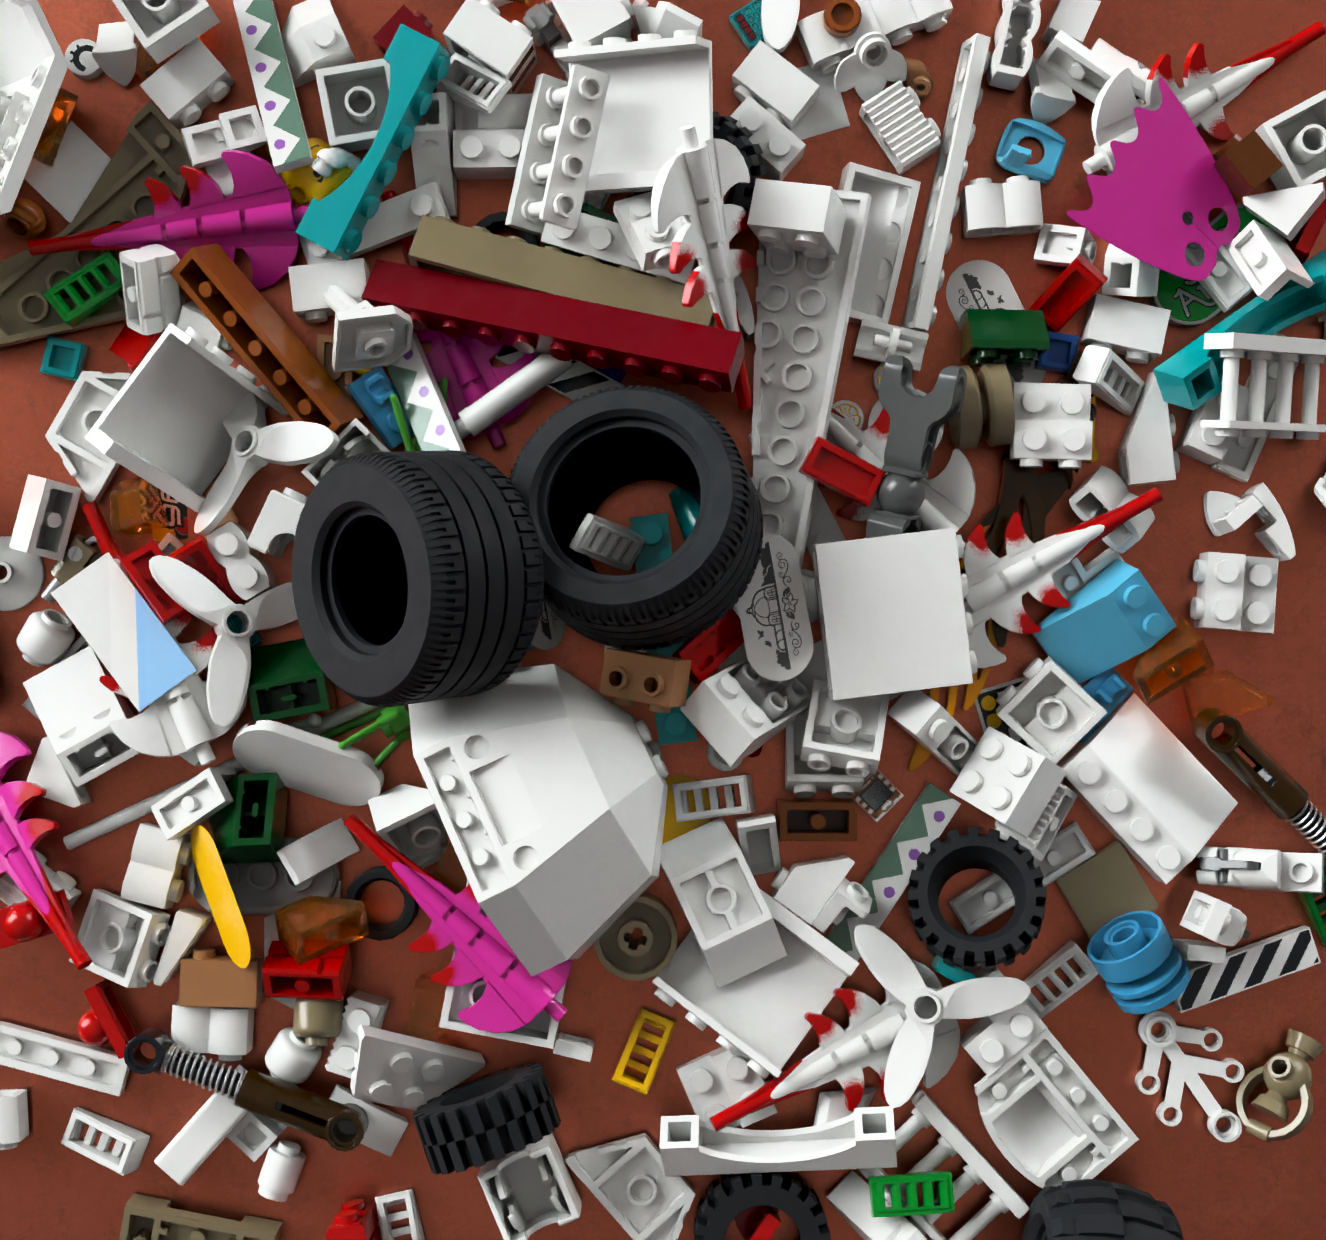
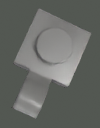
(540, 22)

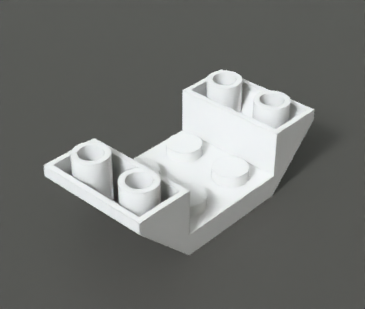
(721, 902)

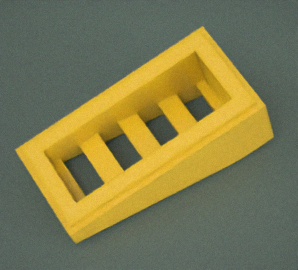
(628, 1081)

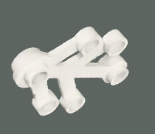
(1186, 1069)

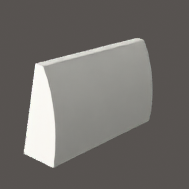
(884, 238)

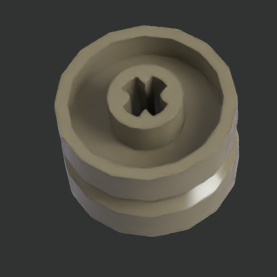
(985, 409)
(642, 957)

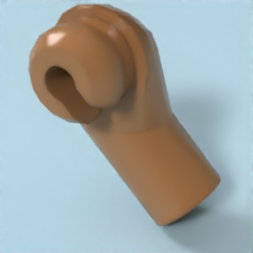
(918, 77)

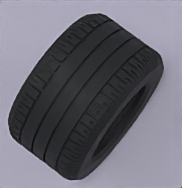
(626, 439)
(416, 576)

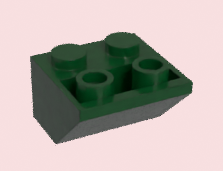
(1003, 336)
(287, 682)
(254, 823)

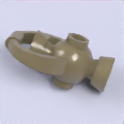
(1286, 1078)

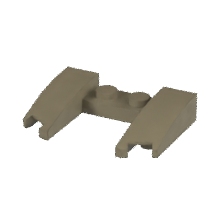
(154, 1220)

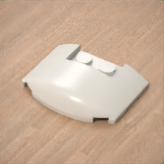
(1050, 1116)

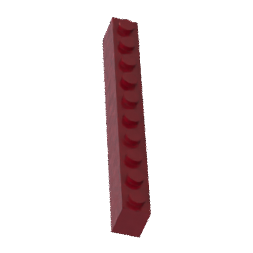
(560, 326)

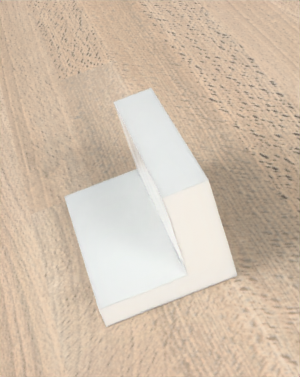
(1266, 260)
(193, 802)

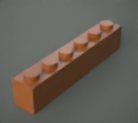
(263, 338)

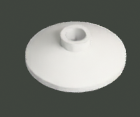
(23, 578)

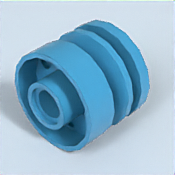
(1139, 962)

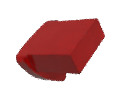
(133, 346)
(758, 1222)

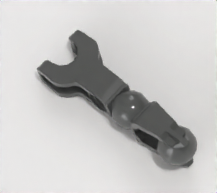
(910, 442)

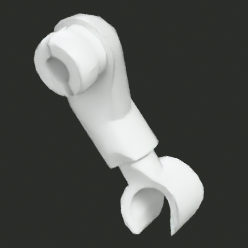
(334, 158)

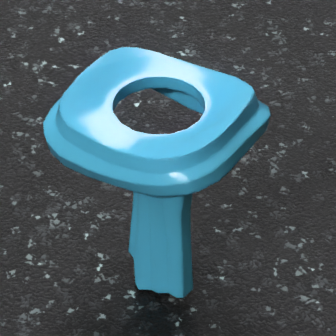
(1013, 157)

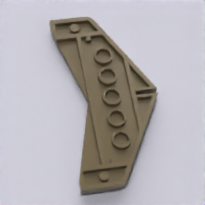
(149, 150)

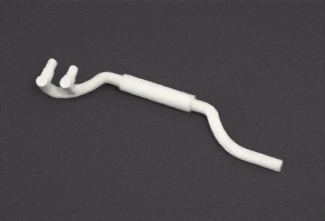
(509, 394)

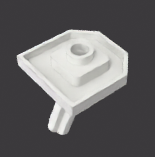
(365, 333)

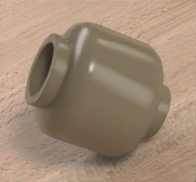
(317, 1020)

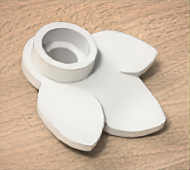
(870, 71)

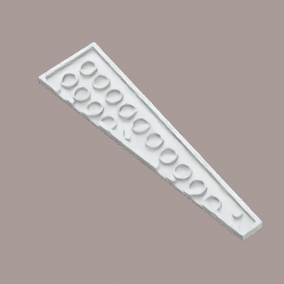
(797, 365)

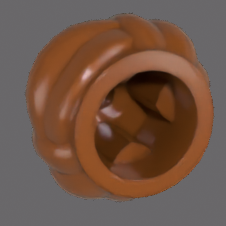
(25, 219)

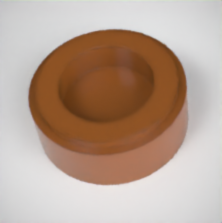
(841, 17)

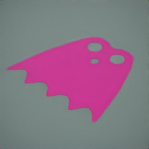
(1151, 188)

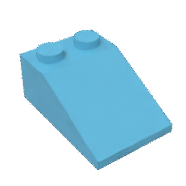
(1105, 623)

